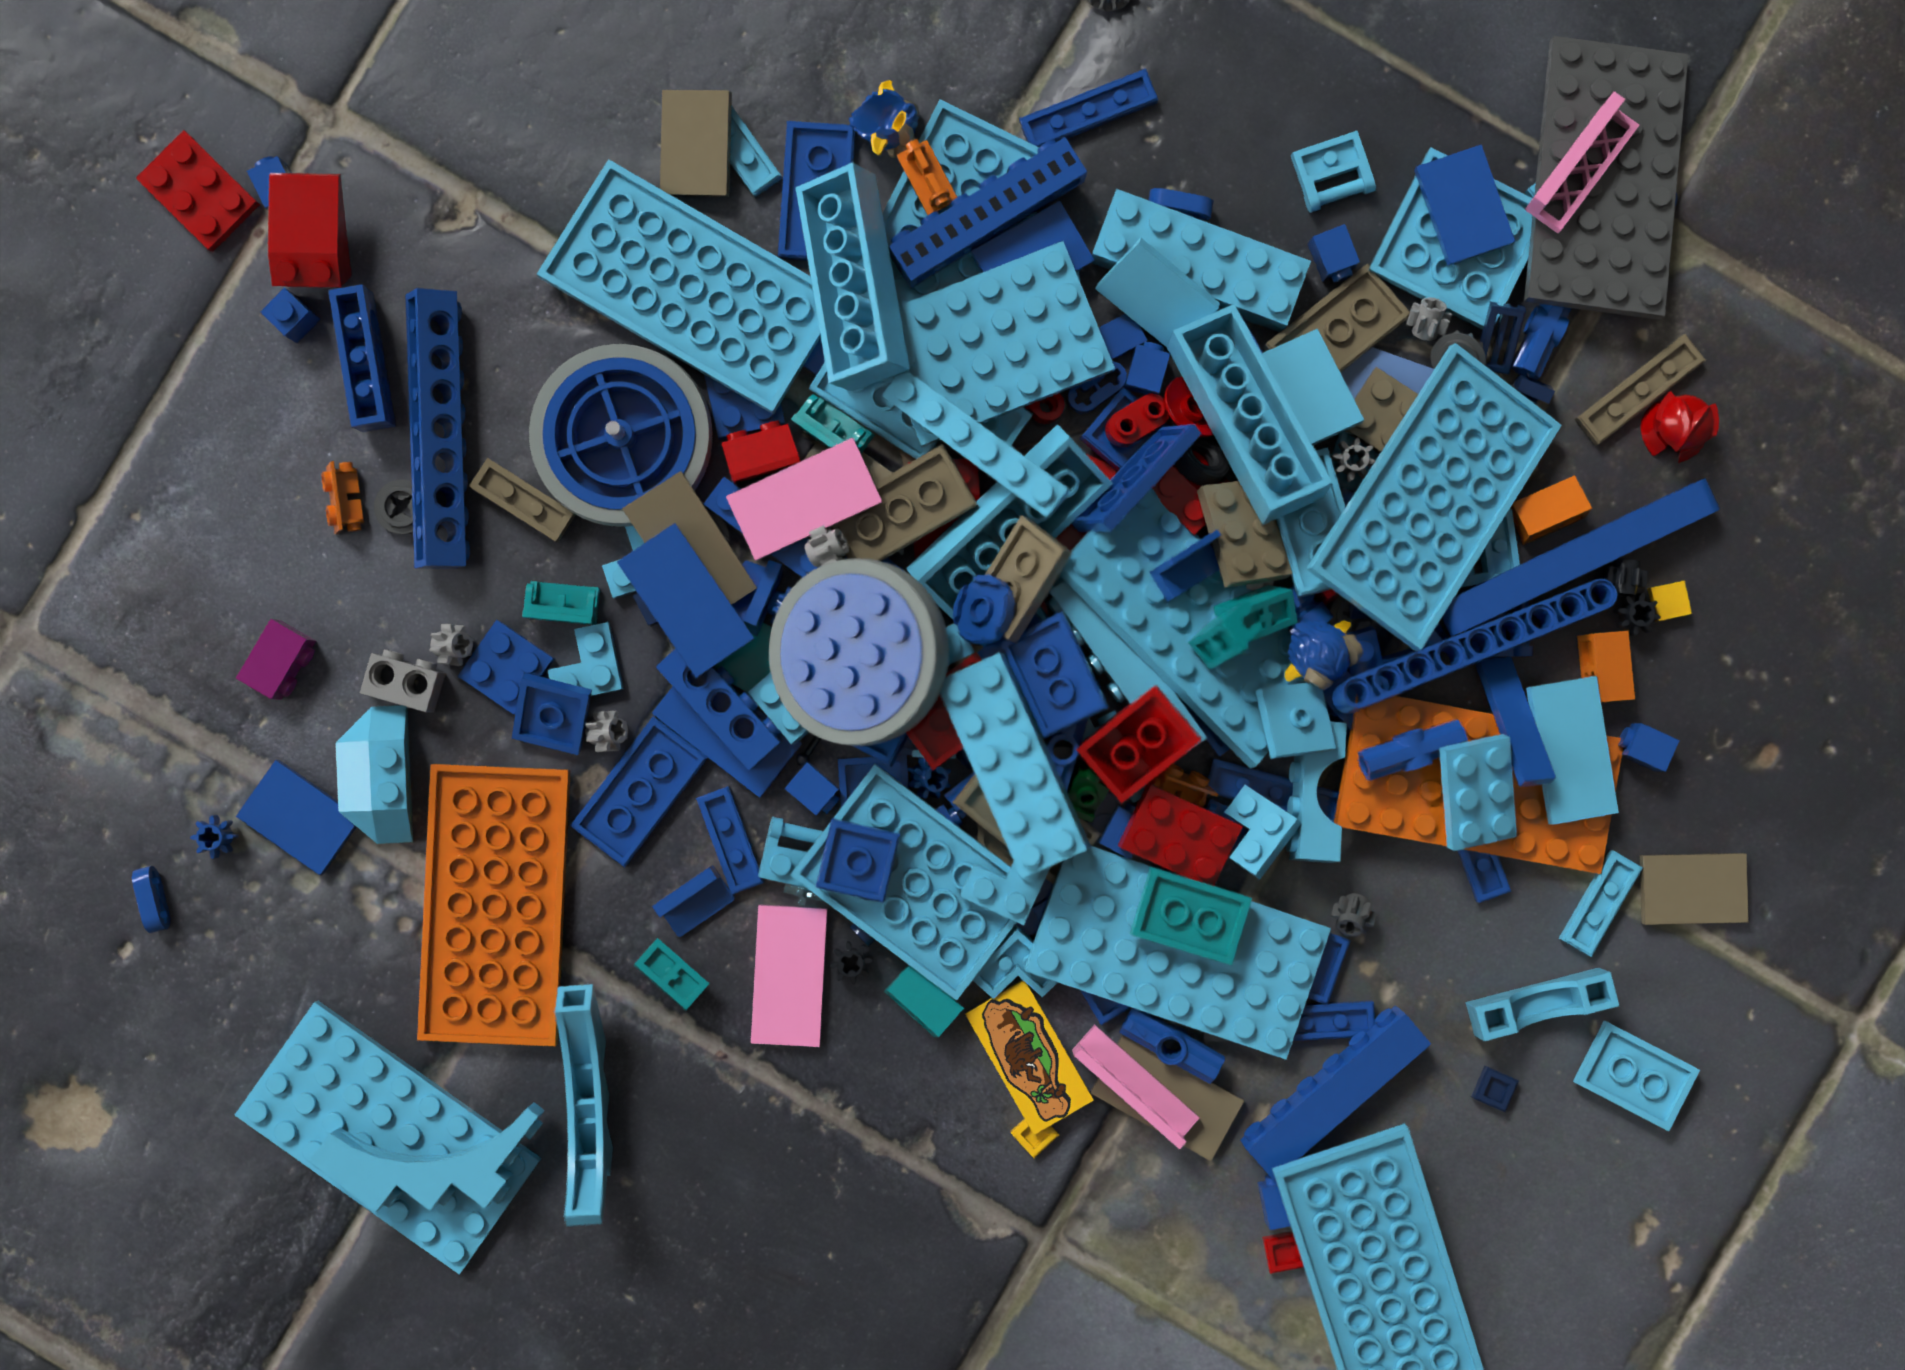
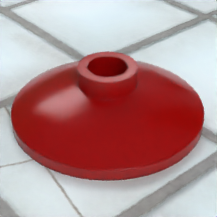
(1184, 408)

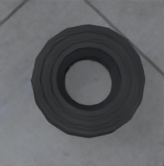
(1197, 471)

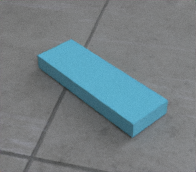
(750, 159)
(1600, 903)

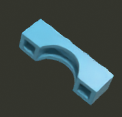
(1317, 837)
(1563, 996)

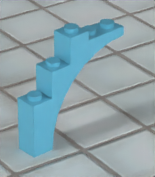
(587, 1103)
(376, 1174)

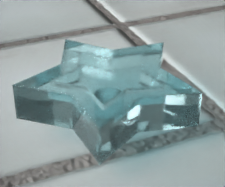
(801, 892)

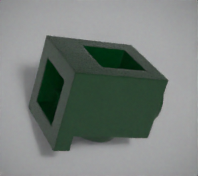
(1086, 791)

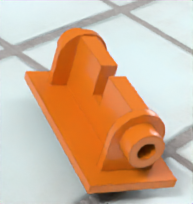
(926, 176)
(339, 484)
(1190, 786)

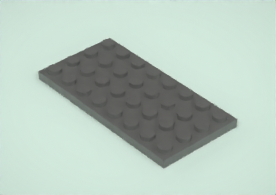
(1620, 237)

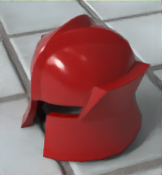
(1680, 422)

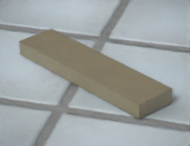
(1640, 389)

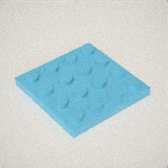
(1415, 262)

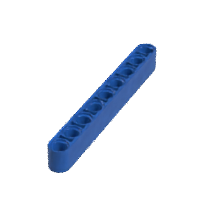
(1579, 556)
(1489, 639)

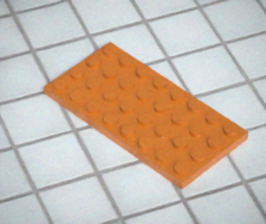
(1412, 801)
(493, 904)

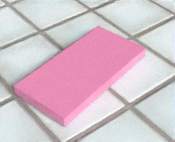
(804, 498)
(789, 975)

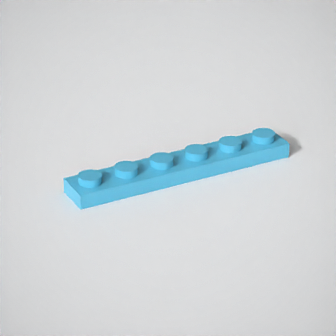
(976, 443)

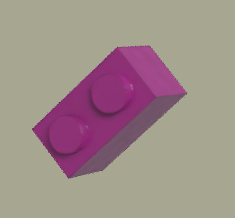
(277, 660)

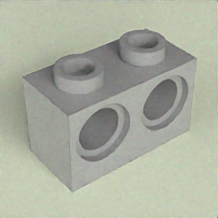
(401, 688)

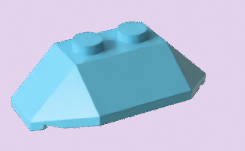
(376, 775)

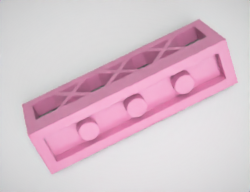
(1577, 153)
(1135, 1085)

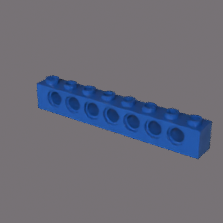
(425, 445)

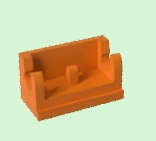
(1550, 510)
(1609, 659)

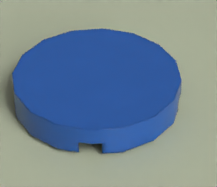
(984, 610)

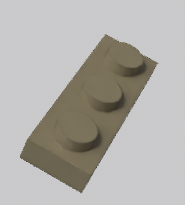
(522, 500)

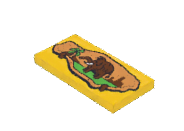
(1029, 1057)

